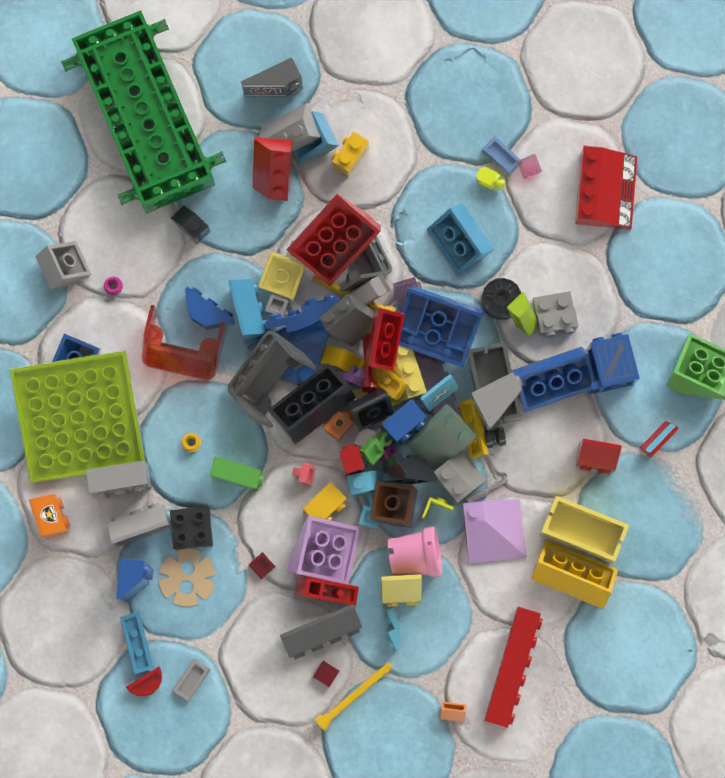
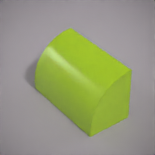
(523, 314)

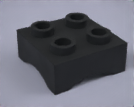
(191, 528)

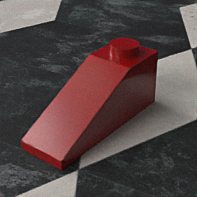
(326, 590)

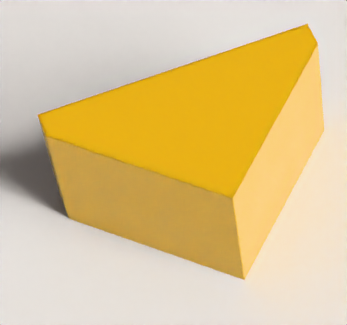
(340, 359)

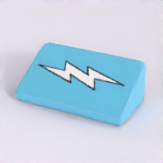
(439, 393)

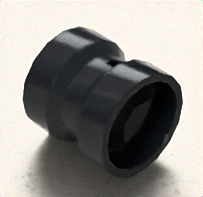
(495, 437)

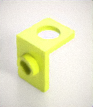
(439, 502)

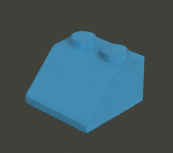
(321, 146)

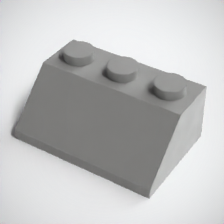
(295, 126)
(138, 525)

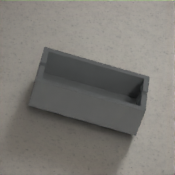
(490, 367)

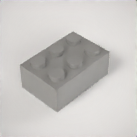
(119, 479)

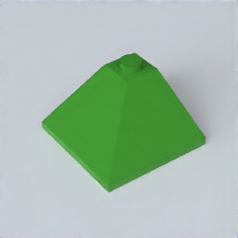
(699, 369)

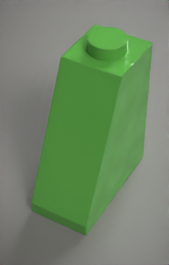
(236, 474)

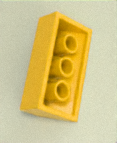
(574, 574)

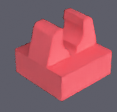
(305, 473)

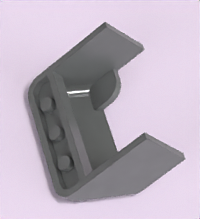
(367, 266)
(262, 372)

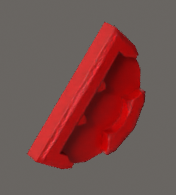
(146, 684)

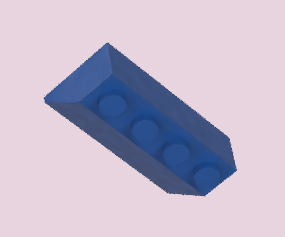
(555, 378)

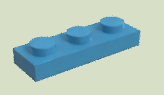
(137, 643)

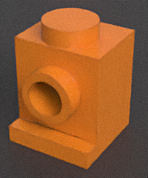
(335, 431)

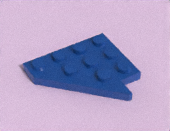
(311, 342)

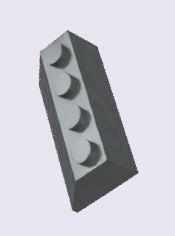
(321, 631)

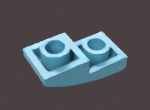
(394, 635)

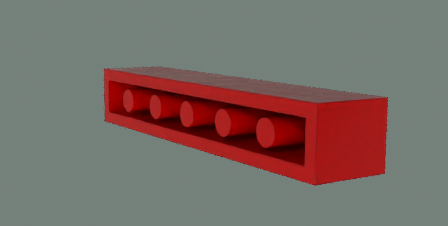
(512, 667)

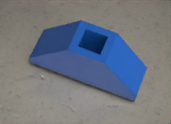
(205, 311)

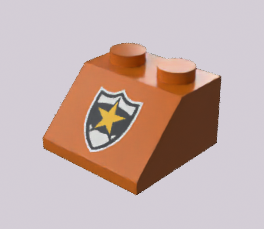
(49, 516)

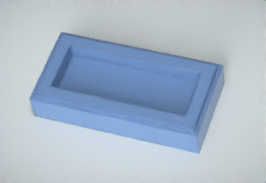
(501, 155)

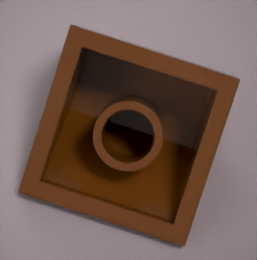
(394, 504)

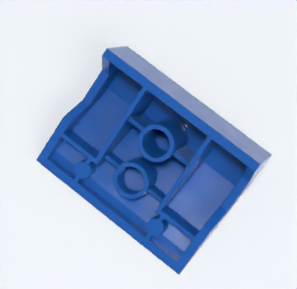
(439, 326)

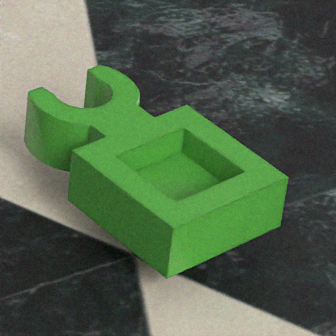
(374, 447)

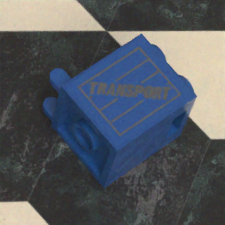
(612, 363)

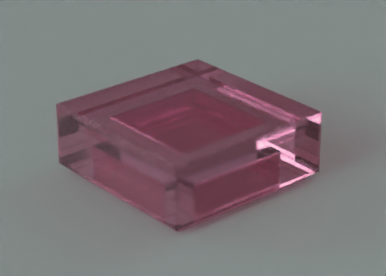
(529, 166)

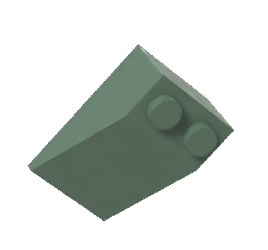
(442, 437)

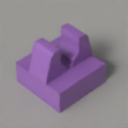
(354, 376)

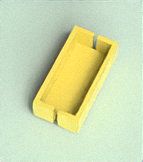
(584, 529)

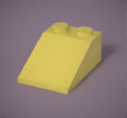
(401, 590)

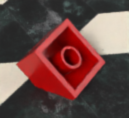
(598, 456)

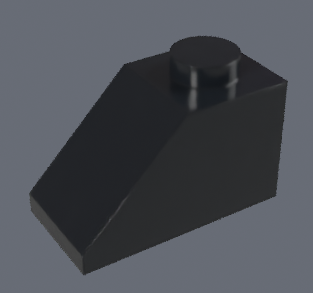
(191, 224)

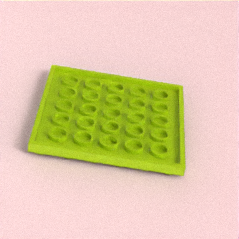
(77, 415)

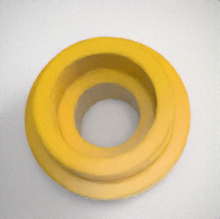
(191, 436)

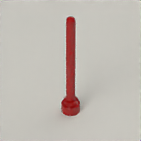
(368, 383)

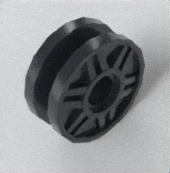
(496, 288)

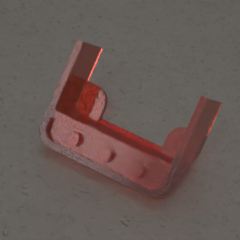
(177, 359)

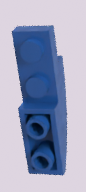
(310, 314)

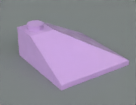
(493, 530)
(324, 550)

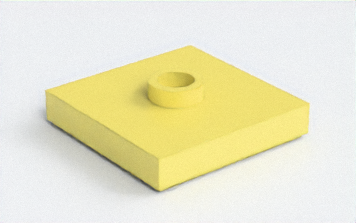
(282, 275)

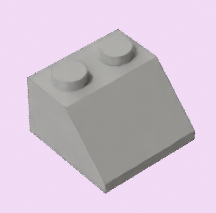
(62, 264)
(459, 477)

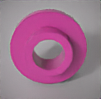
(111, 280)

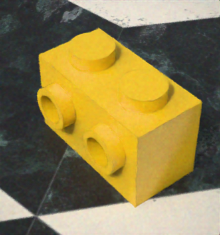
(350, 154)

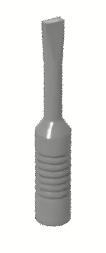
(484, 492)

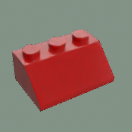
(272, 167)
(384, 339)

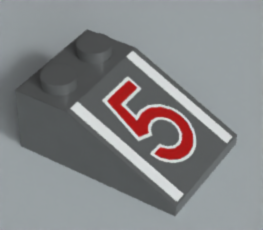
(275, 81)

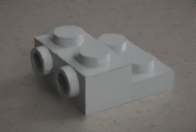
(555, 314)

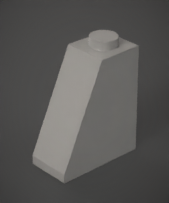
(496, 398)

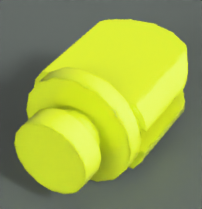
(490, 179)

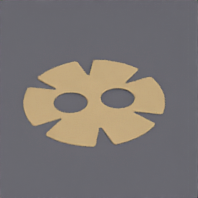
(200, 585)

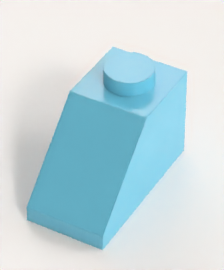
(364, 482)

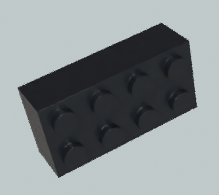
(312, 403)

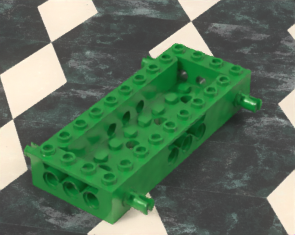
(140, 148)

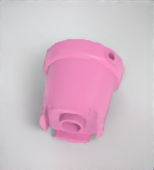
(416, 554)

